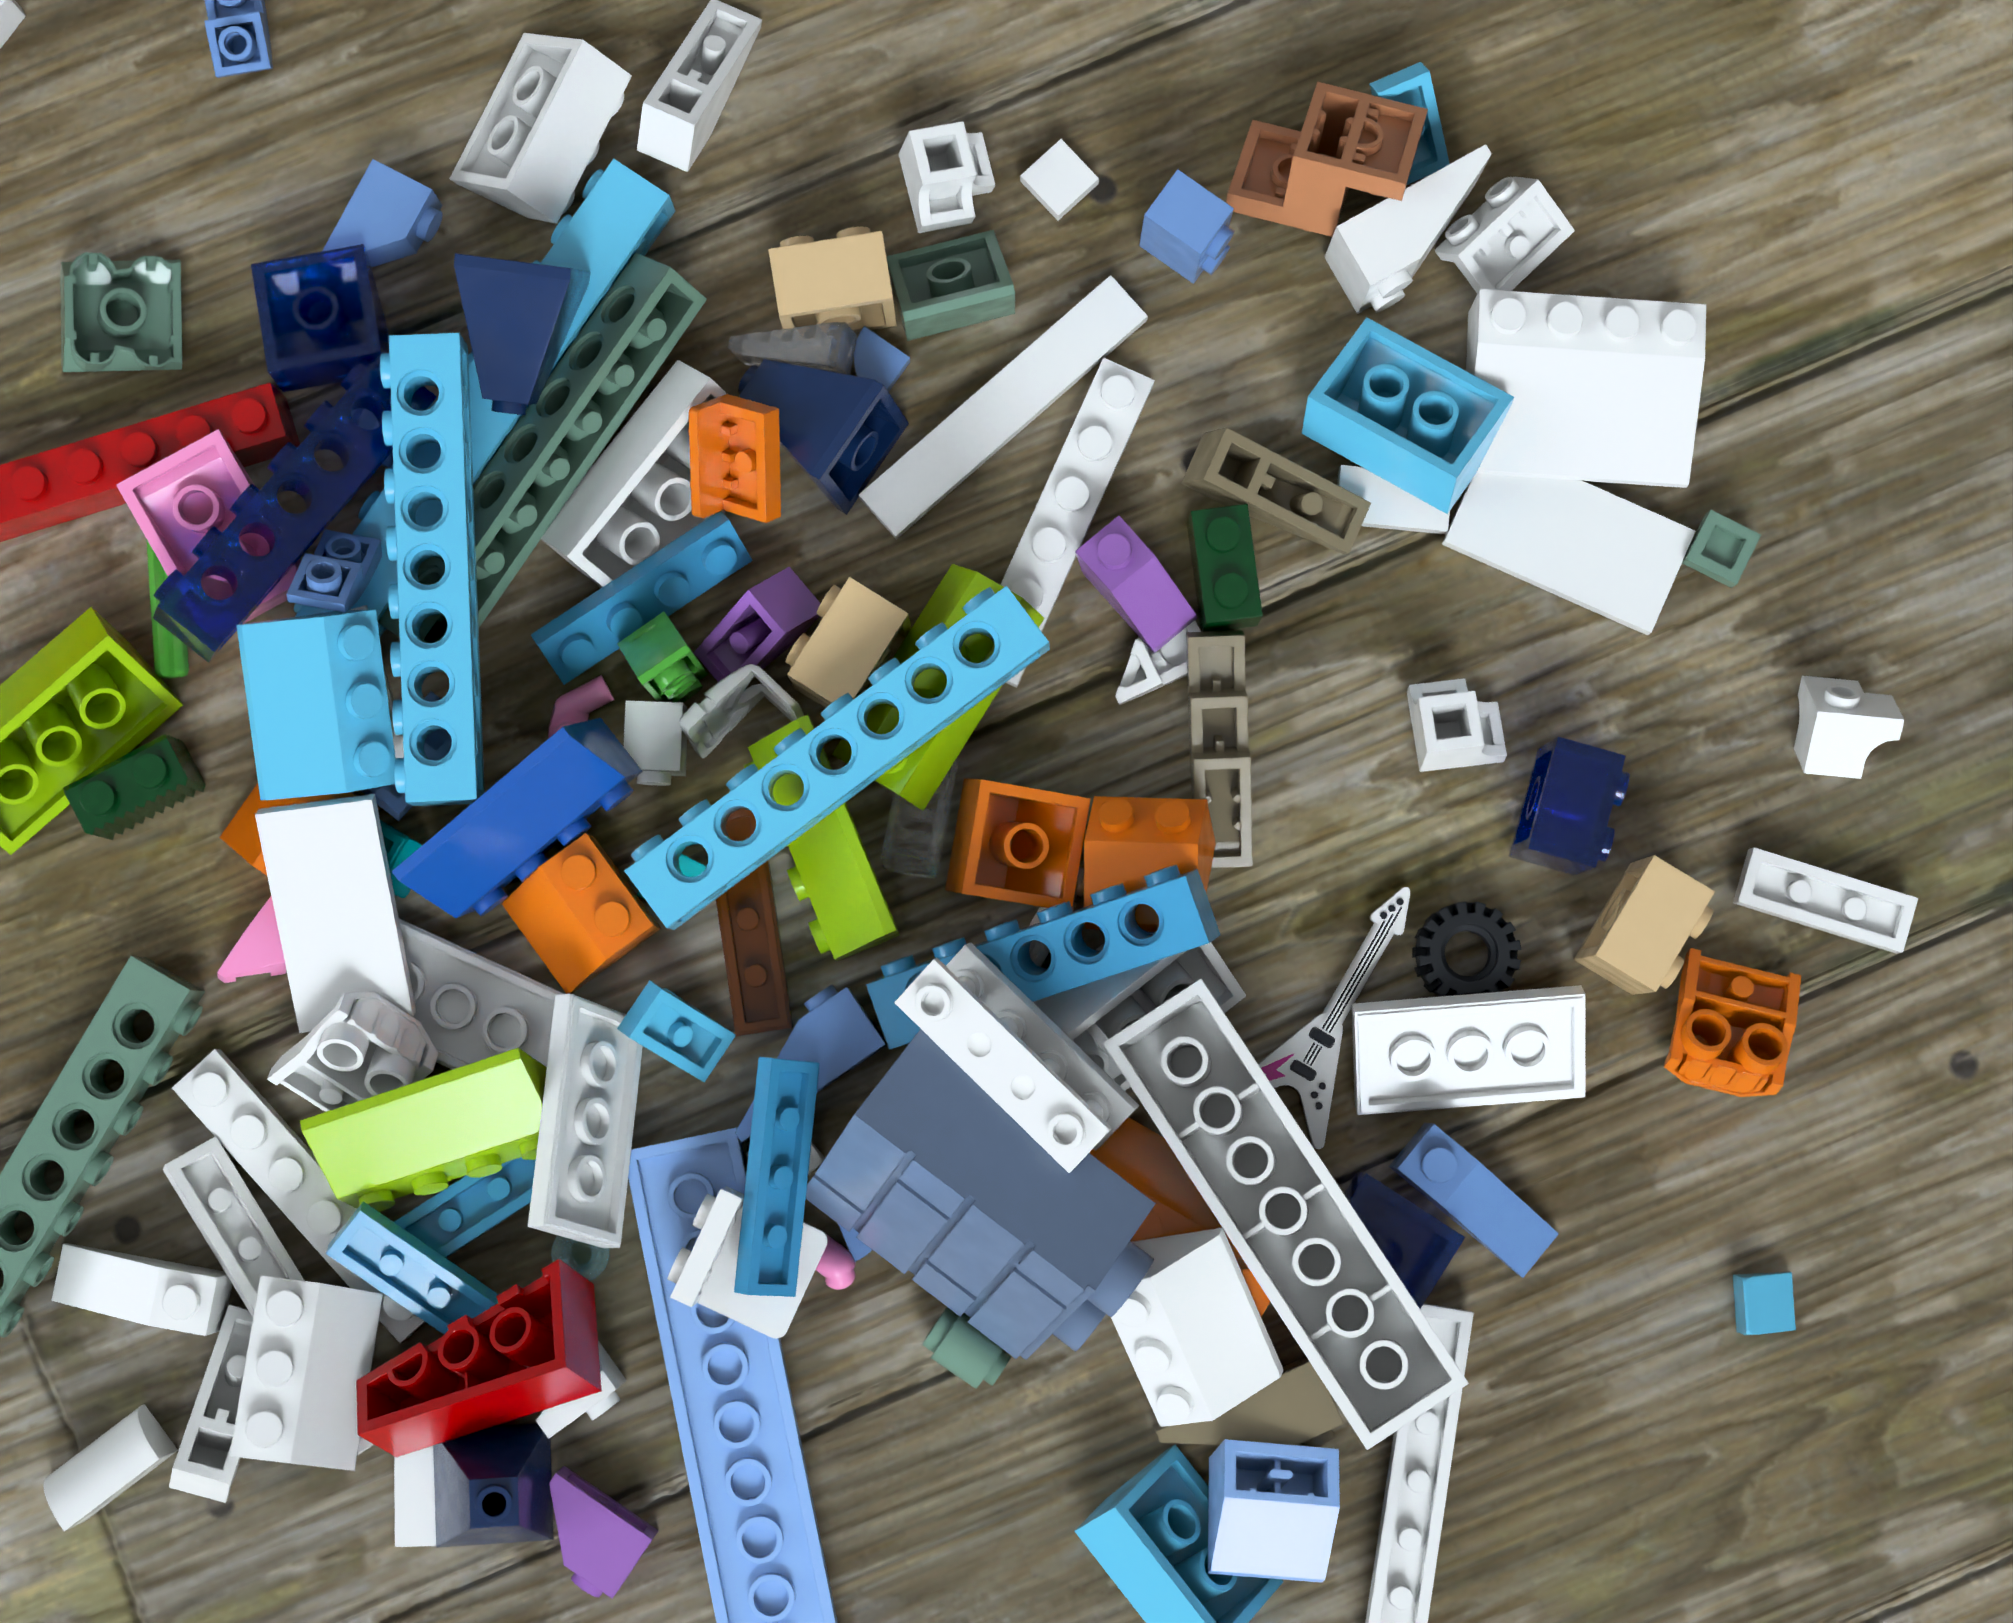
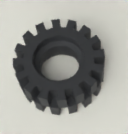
(1473, 918)

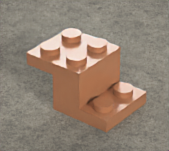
(1343, 145)

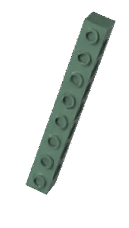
(568, 427)
(81, 1087)

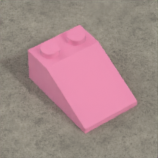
(188, 496)

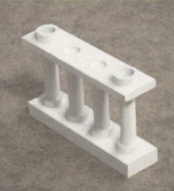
(1017, 1055)

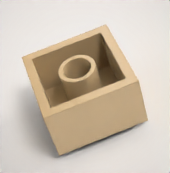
(833, 280)
(851, 642)
(1646, 926)

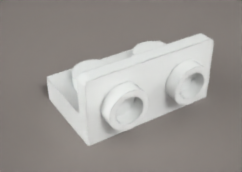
(1506, 235)

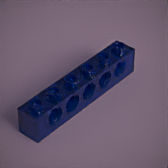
(208, 622)

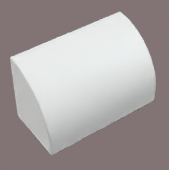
(107, 1468)

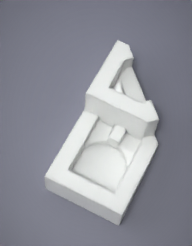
(1151, 670)

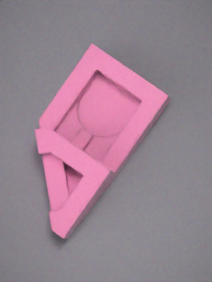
(257, 949)

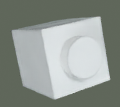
(656, 740)

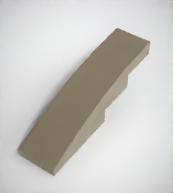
(1220, 740)

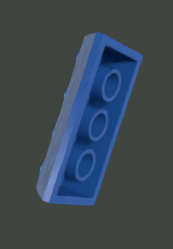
(521, 820)

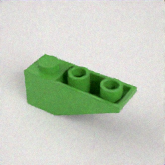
(663, 661)

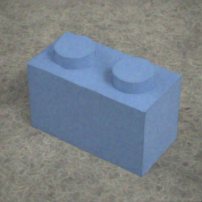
(1187, 228)

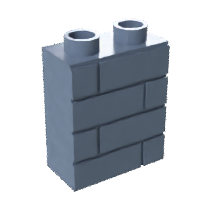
(981, 1208)

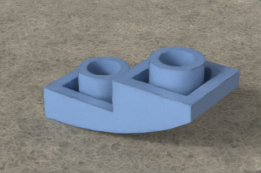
(238, 36)
(336, 571)

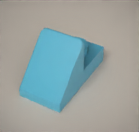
(1415, 88)
(676, 1031)

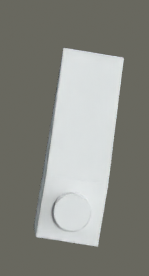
(696, 85)
(143, 1289)
(203, 1456)

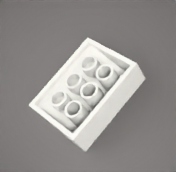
(1594, 385)

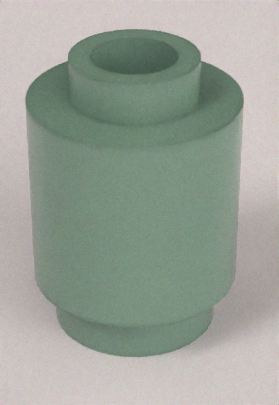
(965, 1350)

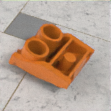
(1733, 1027)

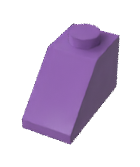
(1135, 584)
(760, 625)
(596, 1534)

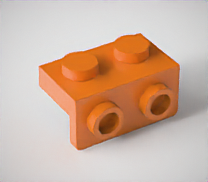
(735, 458)

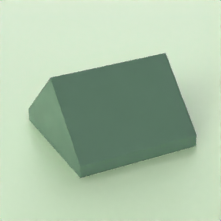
(951, 285)

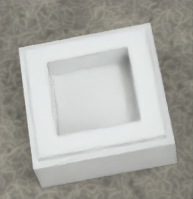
(1059, 179)

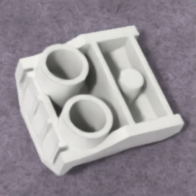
(356, 1053)

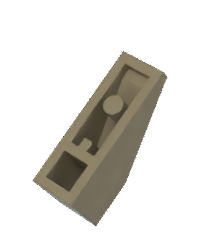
(1276, 490)
(1286, 1412)

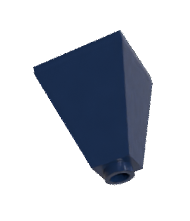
(516, 324)
(829, 423)
(500, 1460)

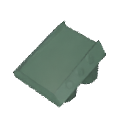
(120, 314)

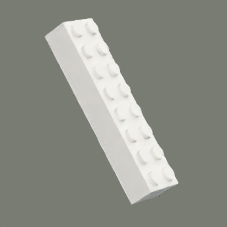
(1285, 1214)

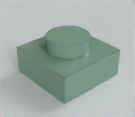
(1721, 548)

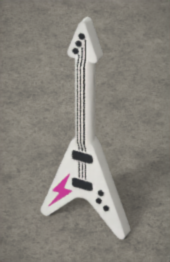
(1312, 1054)

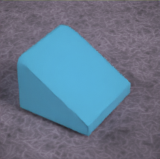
(1764, 1303)

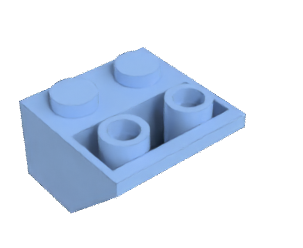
(1272, 1510)

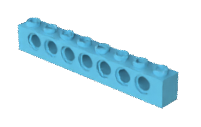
(409, 365)
(656, 864)

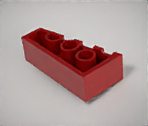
(487, 1369)

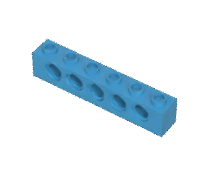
(1183, 924)

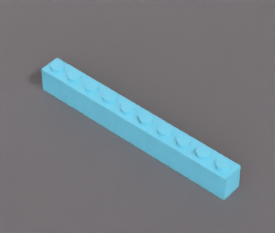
(612, 224)

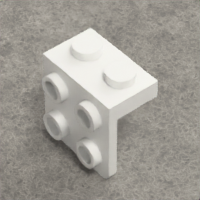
(709, 1270)

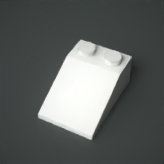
(1387, 243)

